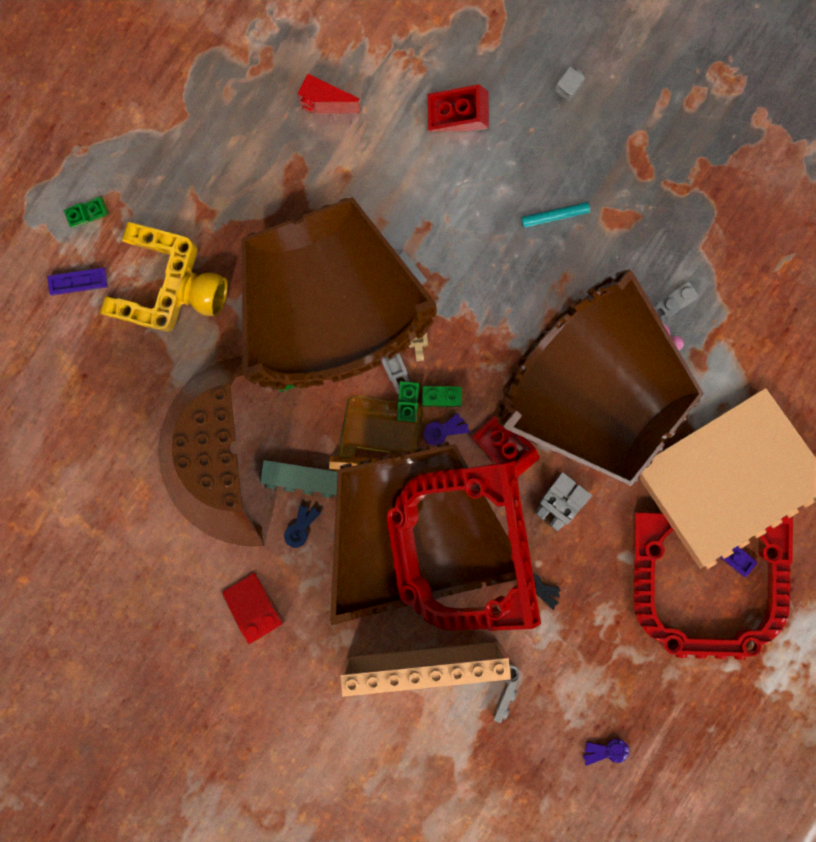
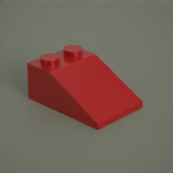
(325, 98)
(458, 109)
(505, 446)
(252, 608)

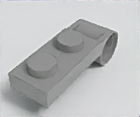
(509, 694)

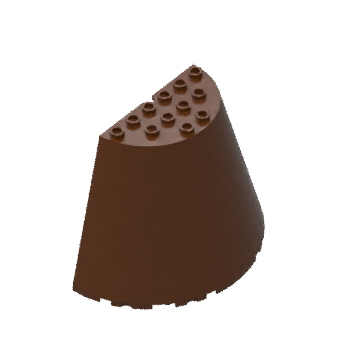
(326, 299)
(602, 382)
(198, 460)
(454, 536)

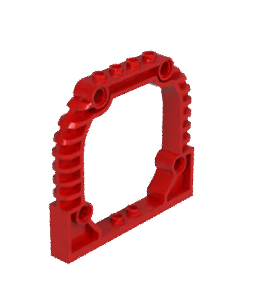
(500, 485)
(653, 529)

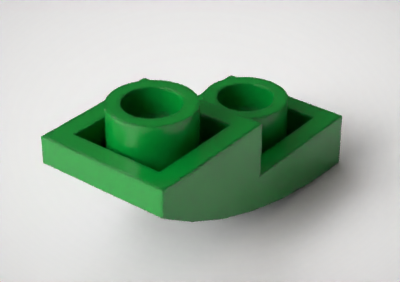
(86, 213)
(407, 401)

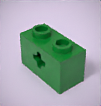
(441, 396)

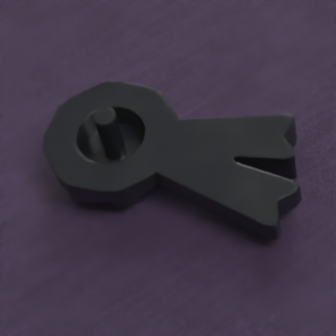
(545, 591)

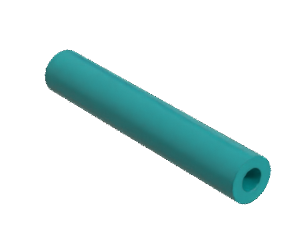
(555, 214)

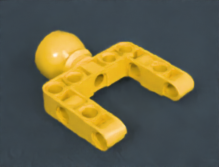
(204, 292)

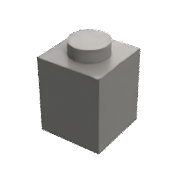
(570, 83)

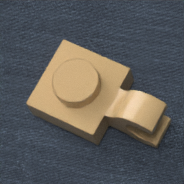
(418, 344)

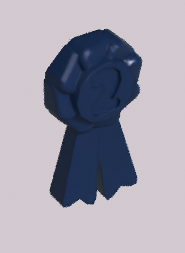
(296, 534)

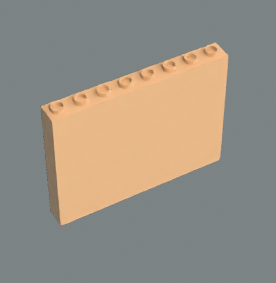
(732, 479)
(424, 668)

